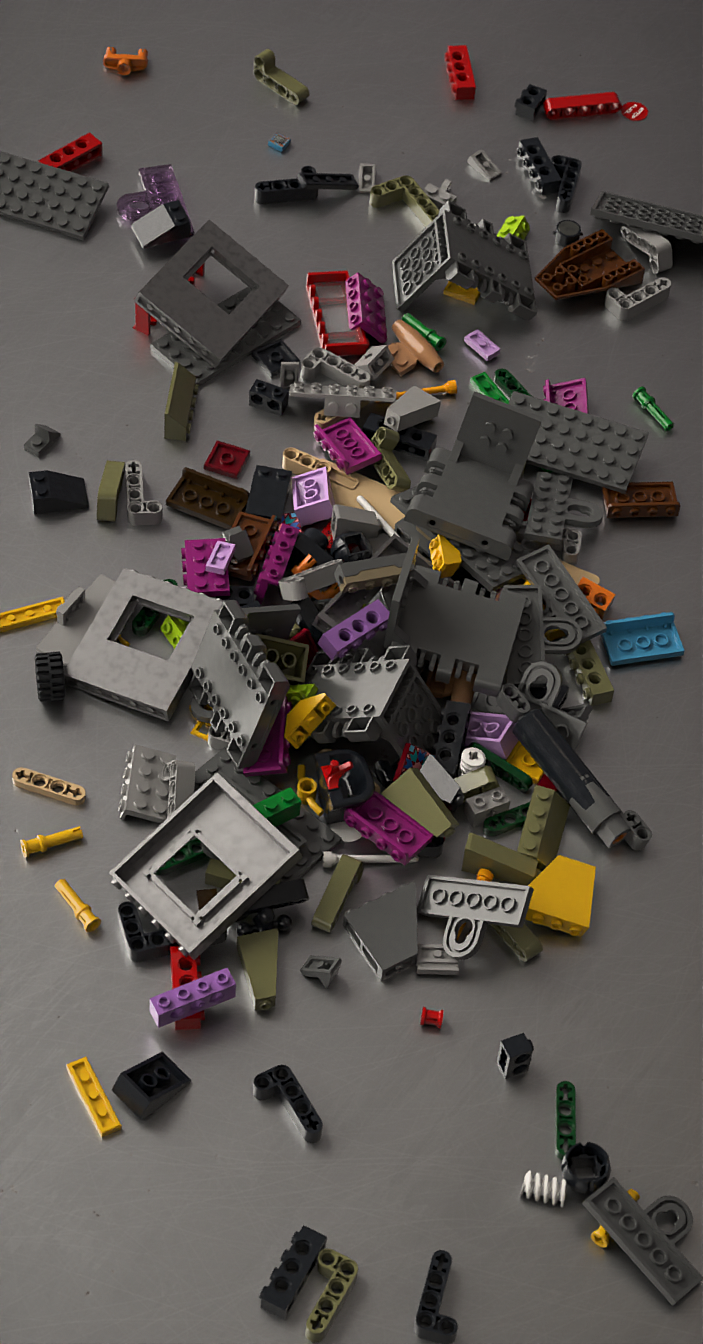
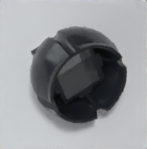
(340, 550)
(584, 1157)

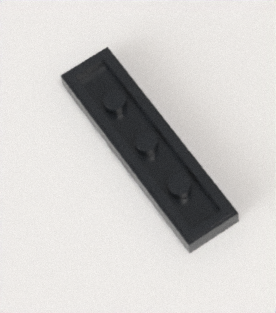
(327, 181)

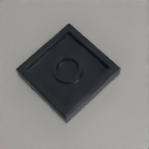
(272, 355)

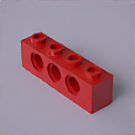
(460, 73)
(75, 153)
(181, 977)

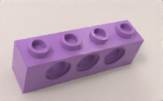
(332, 641)
(192, 997)

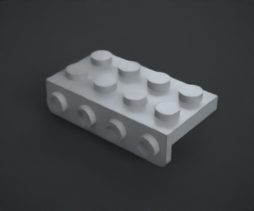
(145, 790)

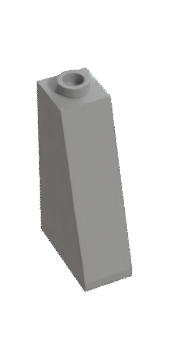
(411, 409)

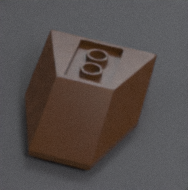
(588, 268)

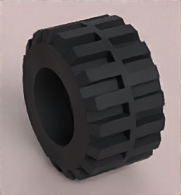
(50, 676)

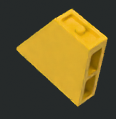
(563, 896)

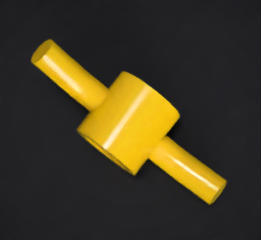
(307, 791)

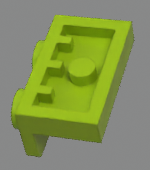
(299, 692)

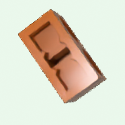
(595, 594)

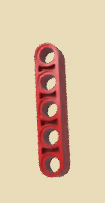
(582, 105)

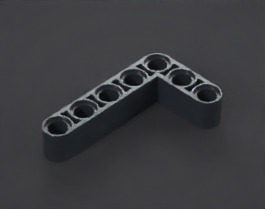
(146, 941)

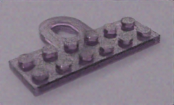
(159, 188)

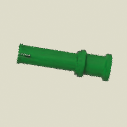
(429, 334)
(648, 403)

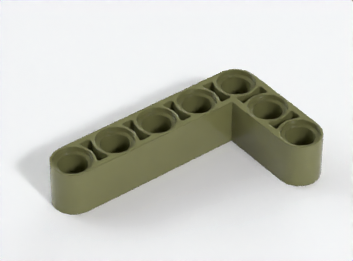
(410, 192)

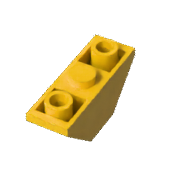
(444, 556)
(306, 717)

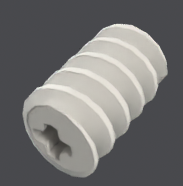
(471, 760)
(544, 1188)

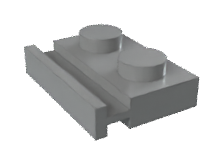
(434, 960)

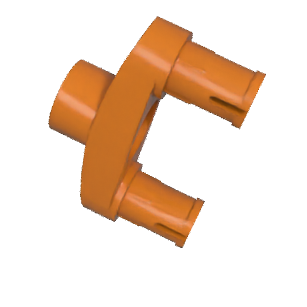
(133, 62)
(317, 594)

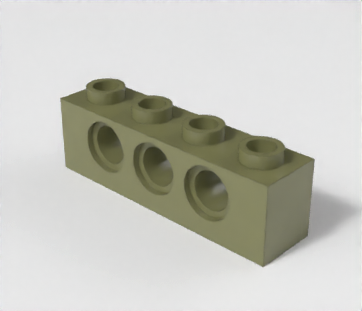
(590, 674)

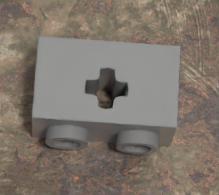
(375, 360)
(486, 805)

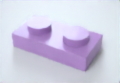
(482, 345)
(220, 557)

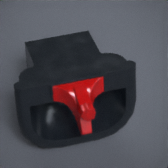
(342, 782)

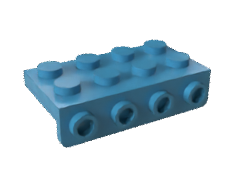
(642, 639)

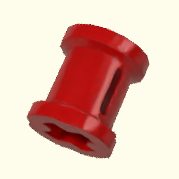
(432, 1017)

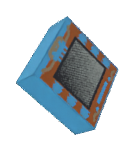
(279, 142)

